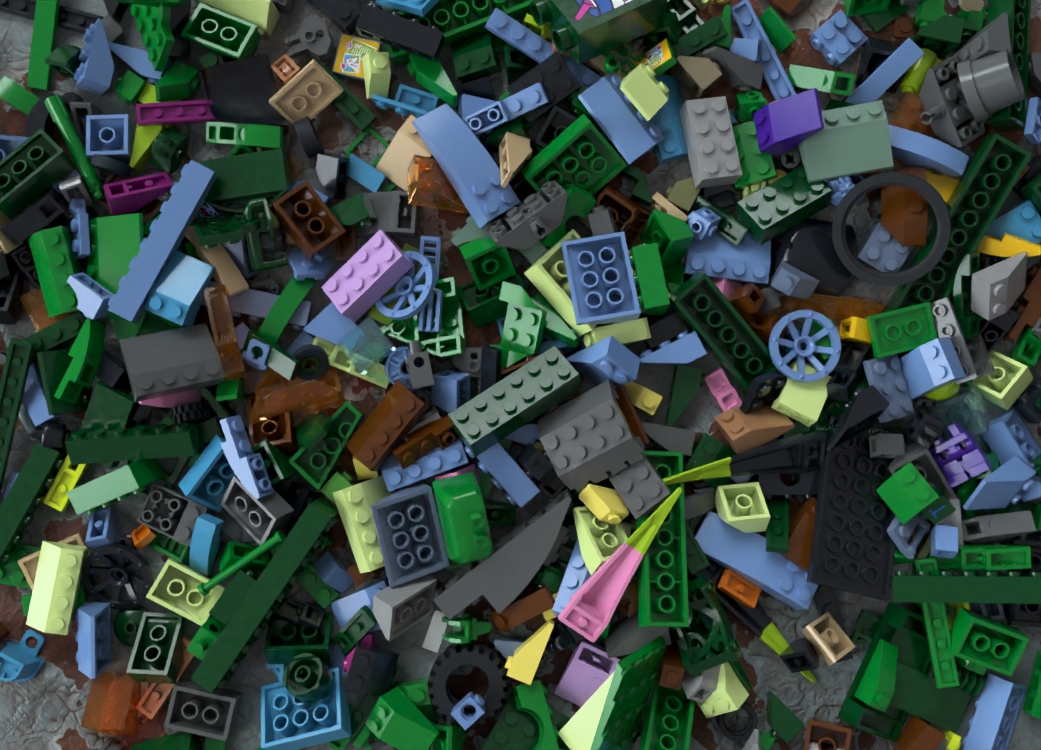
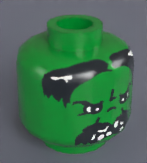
(547, 576)

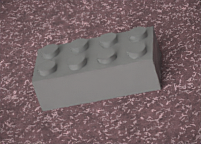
(710, 142)

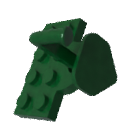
(232, 229)

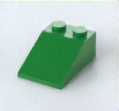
(401, 723)

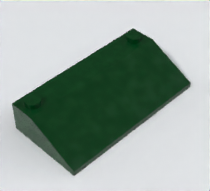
(909, 634)

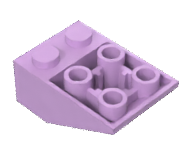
(585, 672)

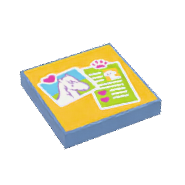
(349, 56)

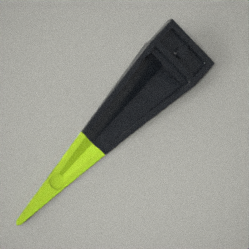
(786, 456)
(753, 619)

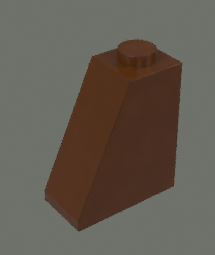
(670, 667)
(919, 735)

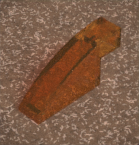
(224, 332)

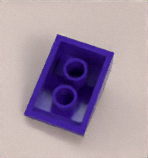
(788, 122)

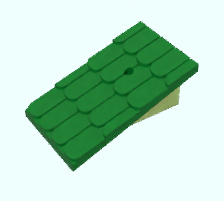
(616, 709)

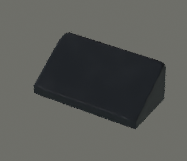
(478, 88)

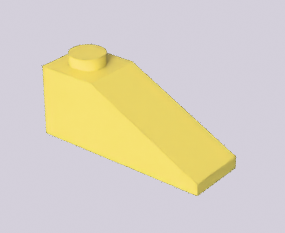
(526, 657)

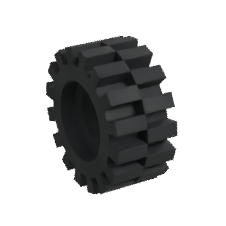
(191, 413)

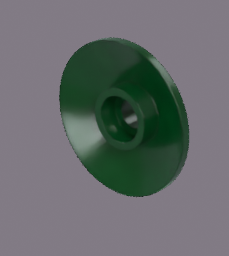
(122, 622)

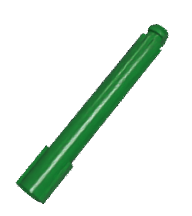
(61, 117)

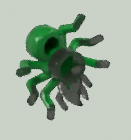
(621, 55)

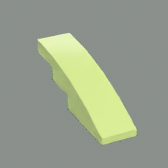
(339, 359)

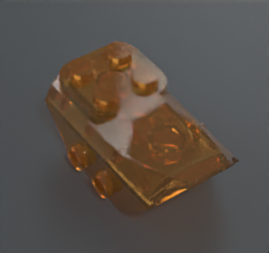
(279, 395)

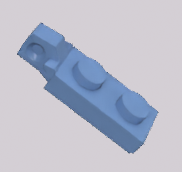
(80, 227)

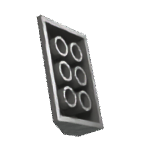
(171, 362)

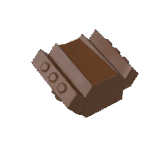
(627, 213)

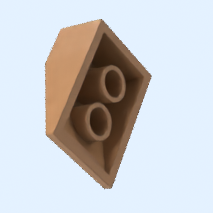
(752, 429)

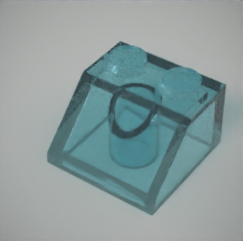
(366, 345)

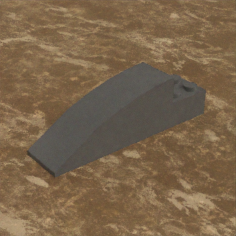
(510, 566)

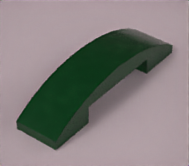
(968, 322)

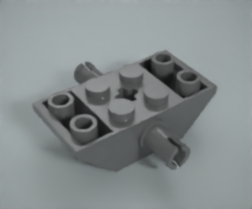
(946, 105)
(531, 219)

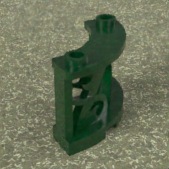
(690, 653)

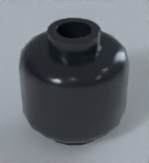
(53, 435)

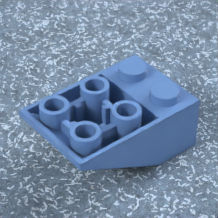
(97, 63)
(682, 351)

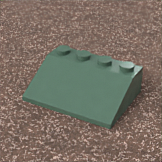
(849, 144)

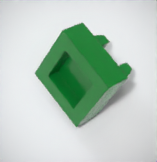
(363, 738)

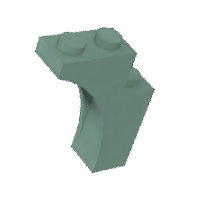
(472, 231)

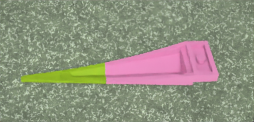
(599, 596)

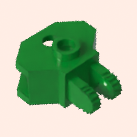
(465, 628)

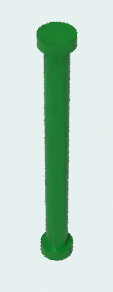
(204, 588)

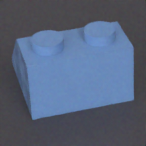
(109, 136)

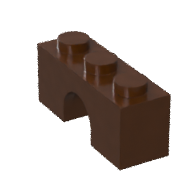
(747, 303)

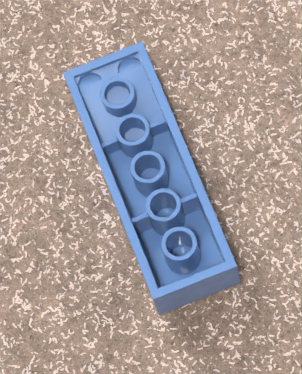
(466, 165)
(748, 557)

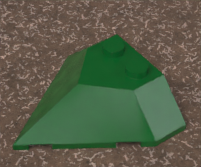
(451, 338)

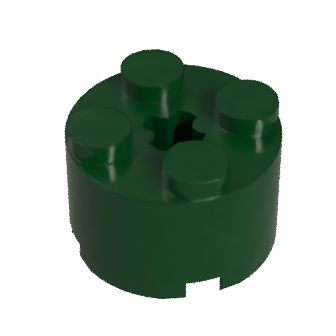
(308, 678)

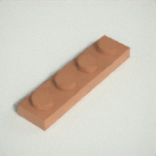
(159, 693)

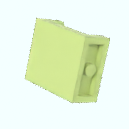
(802, 399)

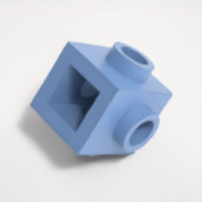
(703, 223)

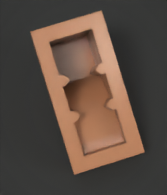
(285, 68)

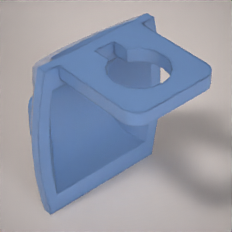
(248, 356)

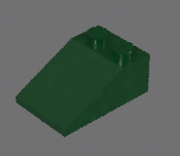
(706, 451)
(157, 648)

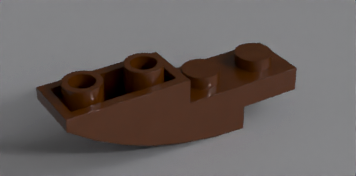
(1029, 304)
(424, 440)

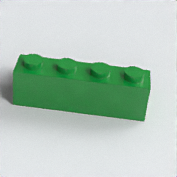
(54, 265)

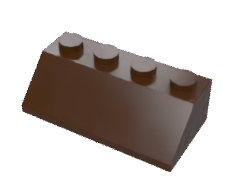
(387, 426)

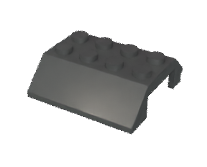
(589, 438)

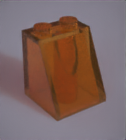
(112, 705)

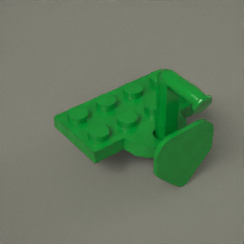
(153, 23)

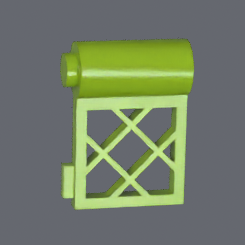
(916, 73)

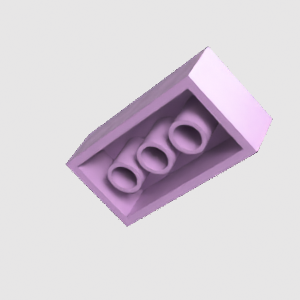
(367, 276)

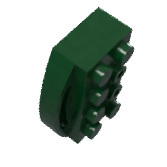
(249, 178)

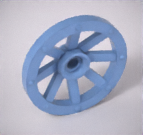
(408, 288)
(808, 344)

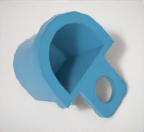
(20, 661)

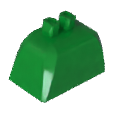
(463, 518)

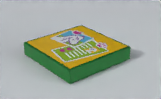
(661, 58)

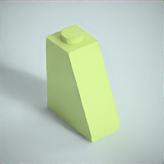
(624, 332)

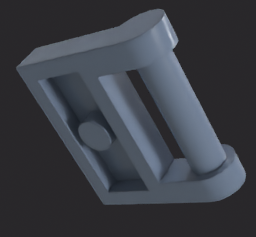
(901, 533)

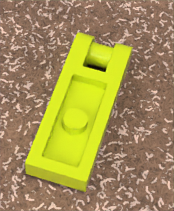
(66, 480)

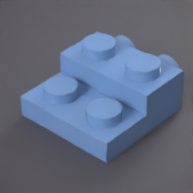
(837, 39)

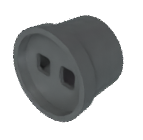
(990, 84)

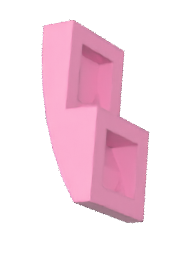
(721, 390)

